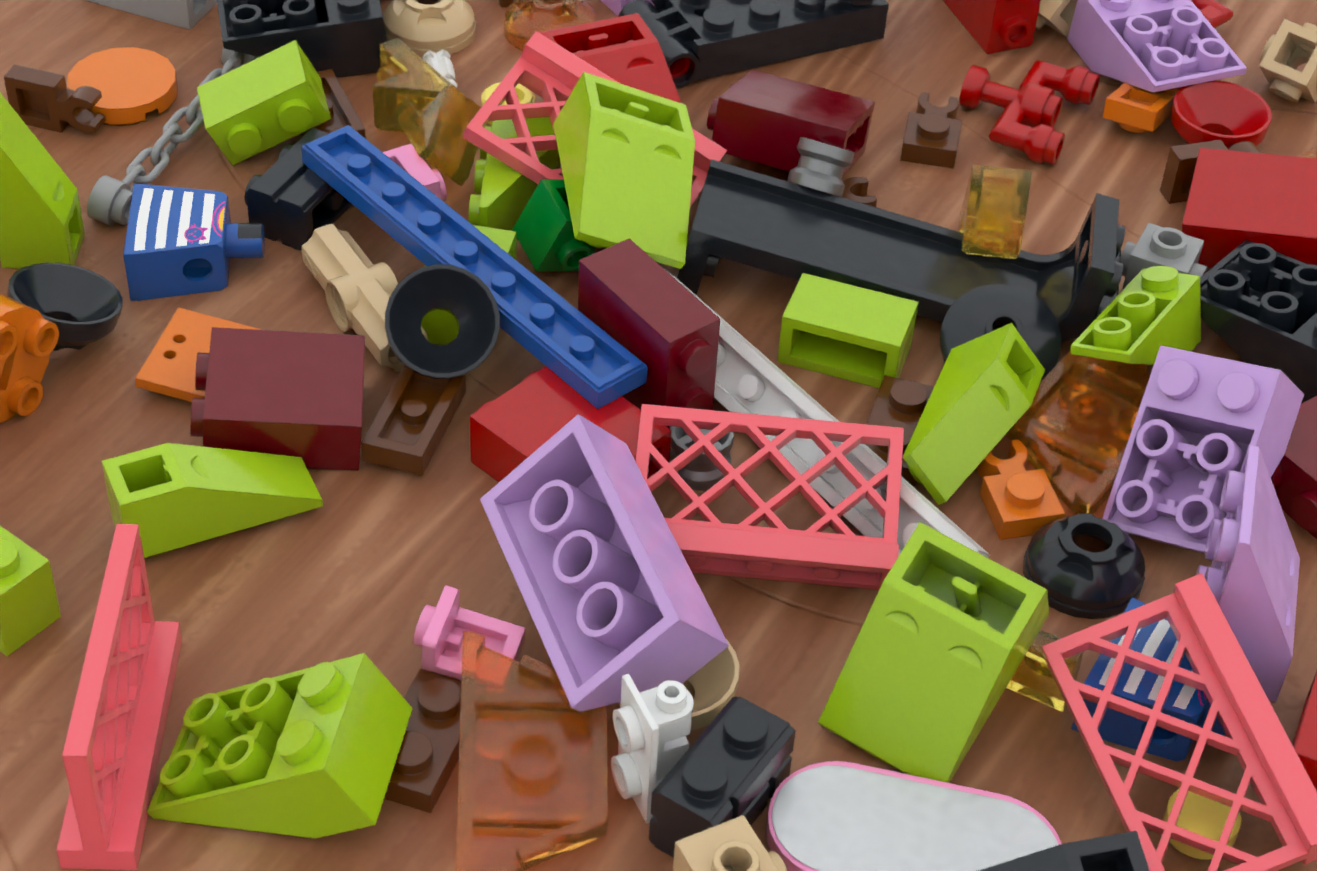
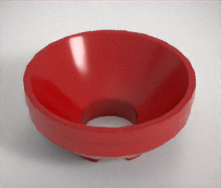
(1221, 113)

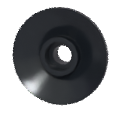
(1003, 304)

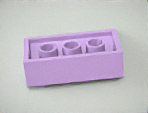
(600, 568)

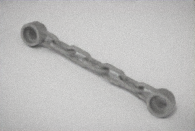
(111, 197)

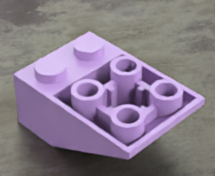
(1151, 43)
(1188, 435)
(1255, 571)

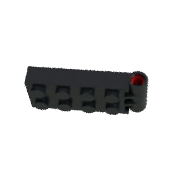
(736, 35)

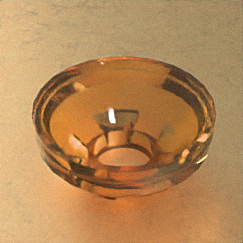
(528, 16)

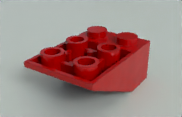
(622, 50)

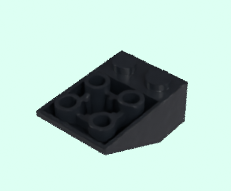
(330, 32)
(1265, 310)

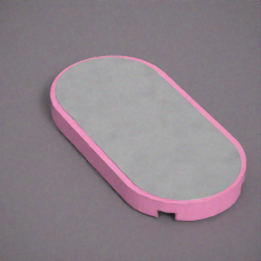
(895, 821)

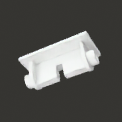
(650, 738)

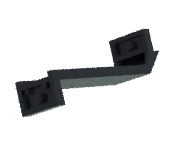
(849, 242)

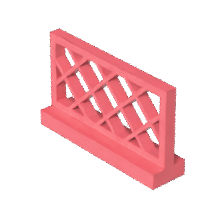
(552, 75)
(776, 550)
(1235, 699)
(118, 717)

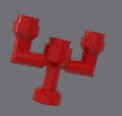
(1032, 109)

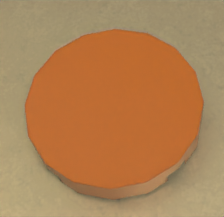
(129, 81)

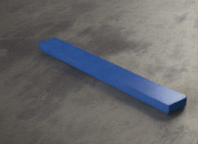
(439, 235)

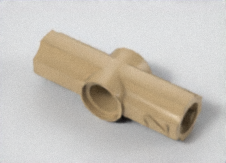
(353, 288)

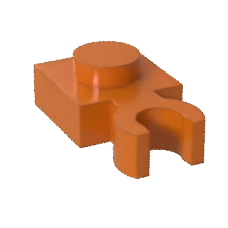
(1138, 108)
(1017, 498)

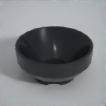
(448, 290)
(71, 297)
(1080, 580)

